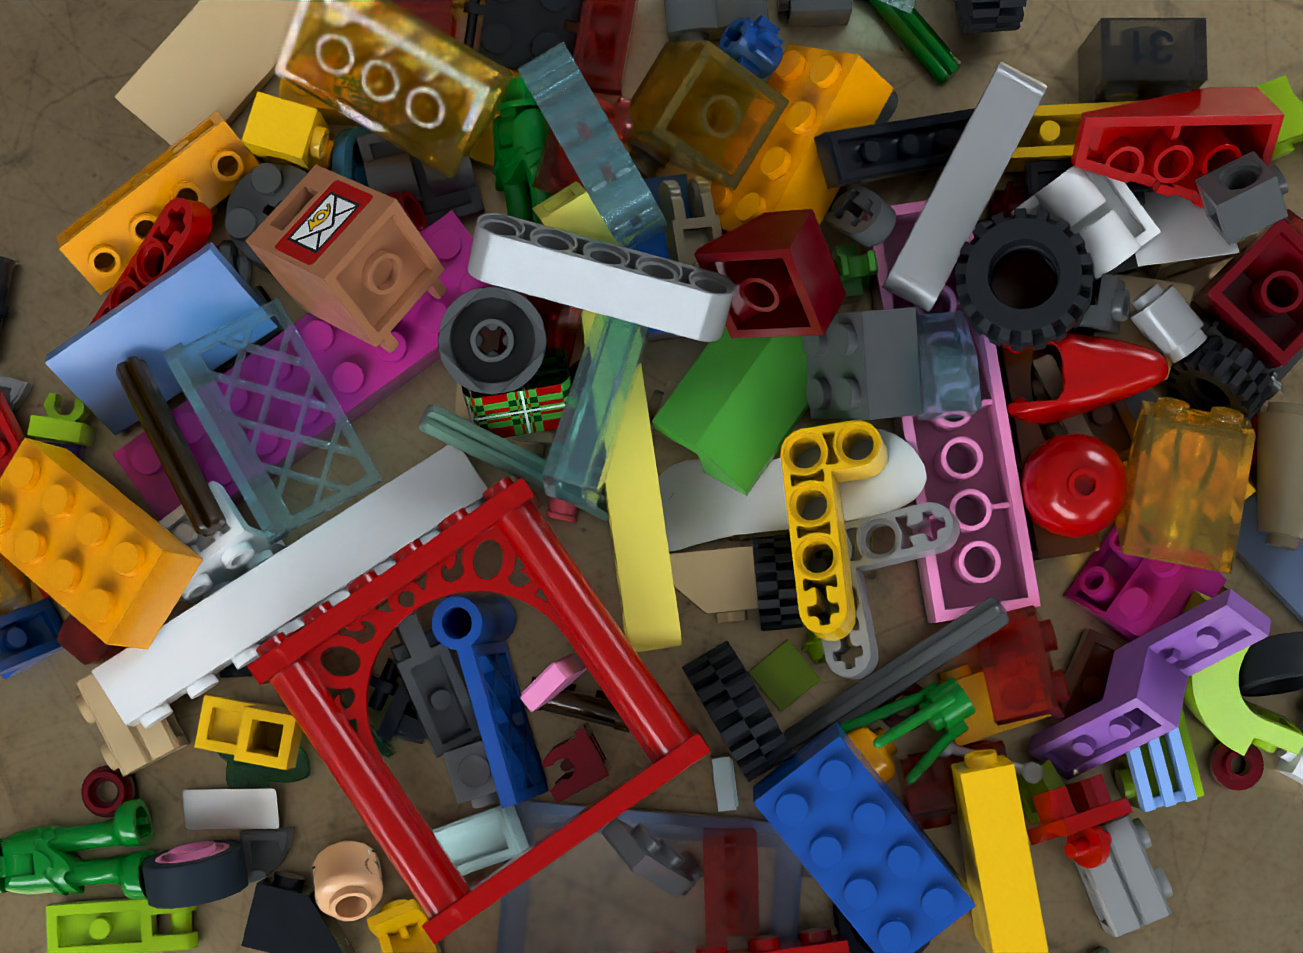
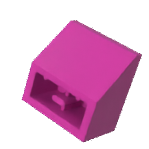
(1137, 592)

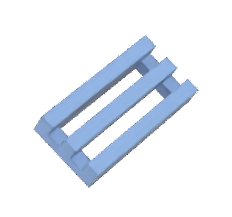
(1180, 767)

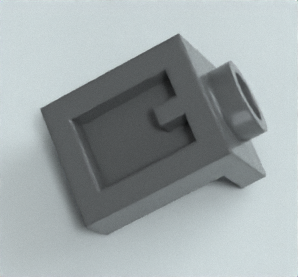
(1111, 309)

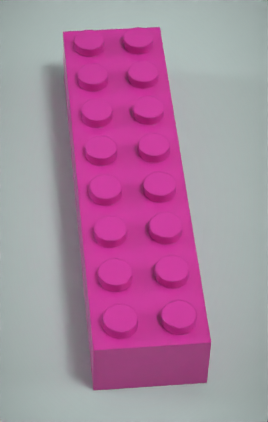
(352, 368)

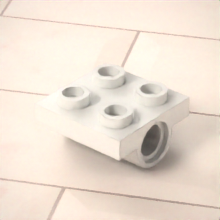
(1101, 212)

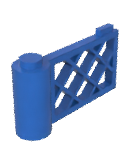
(479, 631)

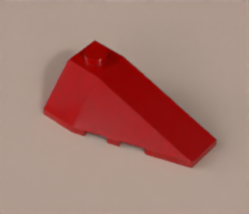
(1177, 137)

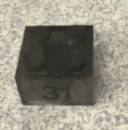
(1142, 59)

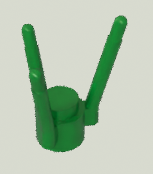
(939, 705)

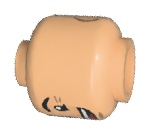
(347, 880)

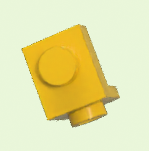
(401, 929)

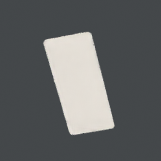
(230, 809)

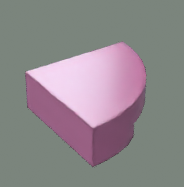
(552, 681)

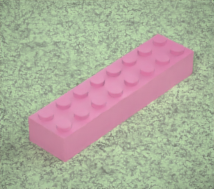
(967, 471)

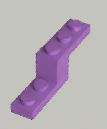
(1150, 684)

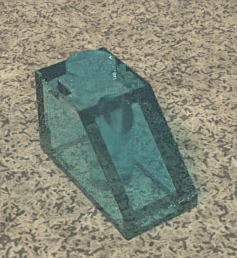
(947, 367)

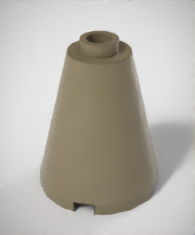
(1280, 474)

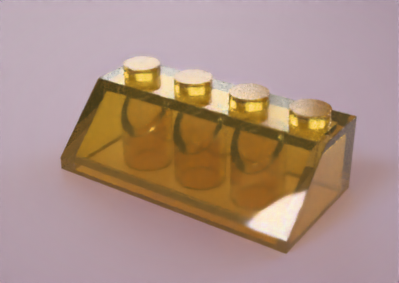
(394, 76)

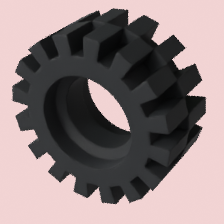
(1220, 377)
(776, 583)

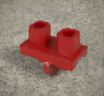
(1085, 838)

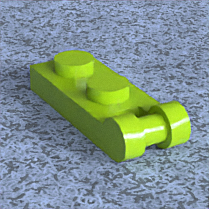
(116, 927)

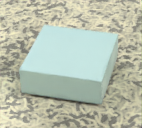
(724, 782)

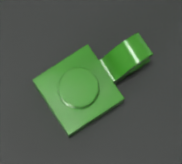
(854, 270)

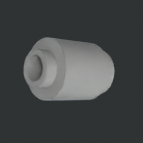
(1167, 322)

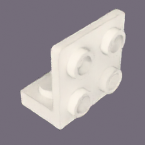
(226, 553)

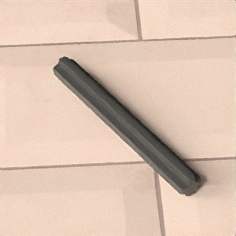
(902, 671)

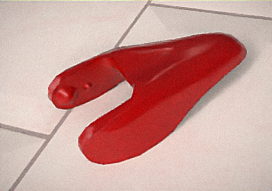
(1094, 375)

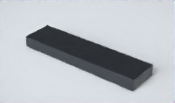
(889, 148)

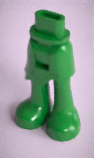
(517, 147)
(45, 859)

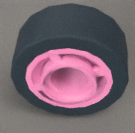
(195, 874)

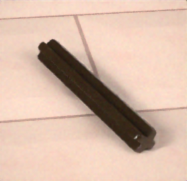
(170, 446)

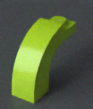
(1218, 704)

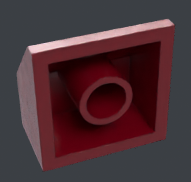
(779, 274)
(1261, 295)

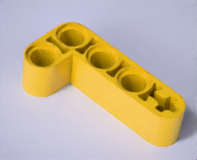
(828, 531)

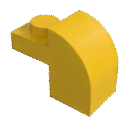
(249, 731)

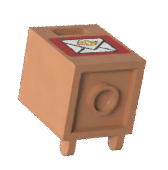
(348, 255)

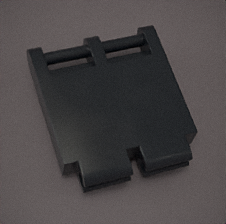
(521, 29)

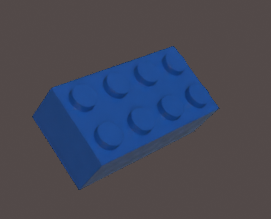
(862, 845)

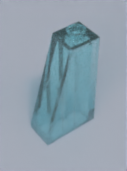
(595, 411)

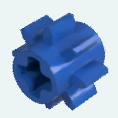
(753, 45)

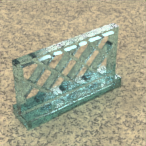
(230, 440)

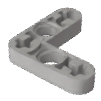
(864, 559)

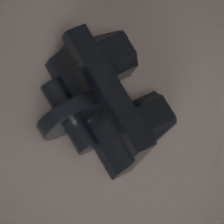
(400, 717)

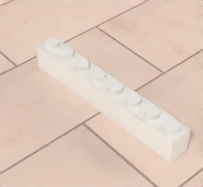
(286, 587)

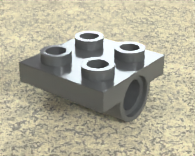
(397, 171)

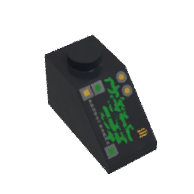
(289, 920)

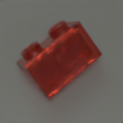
(1021, 669)
(730, 884)

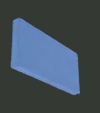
(171, 310)

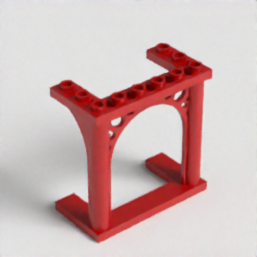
(302, 682)

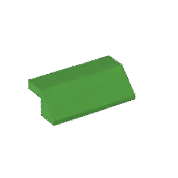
(738, 405)

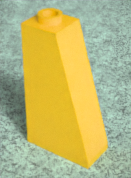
(997, 855)

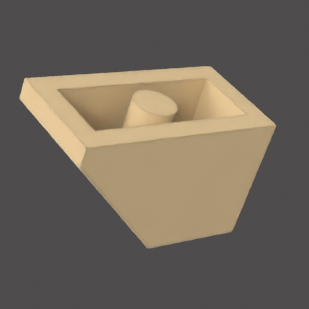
(717, 581)

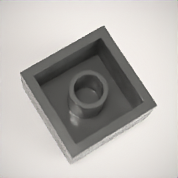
(865, 366)

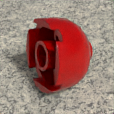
(1074, 485)

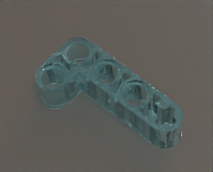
(593, 147)

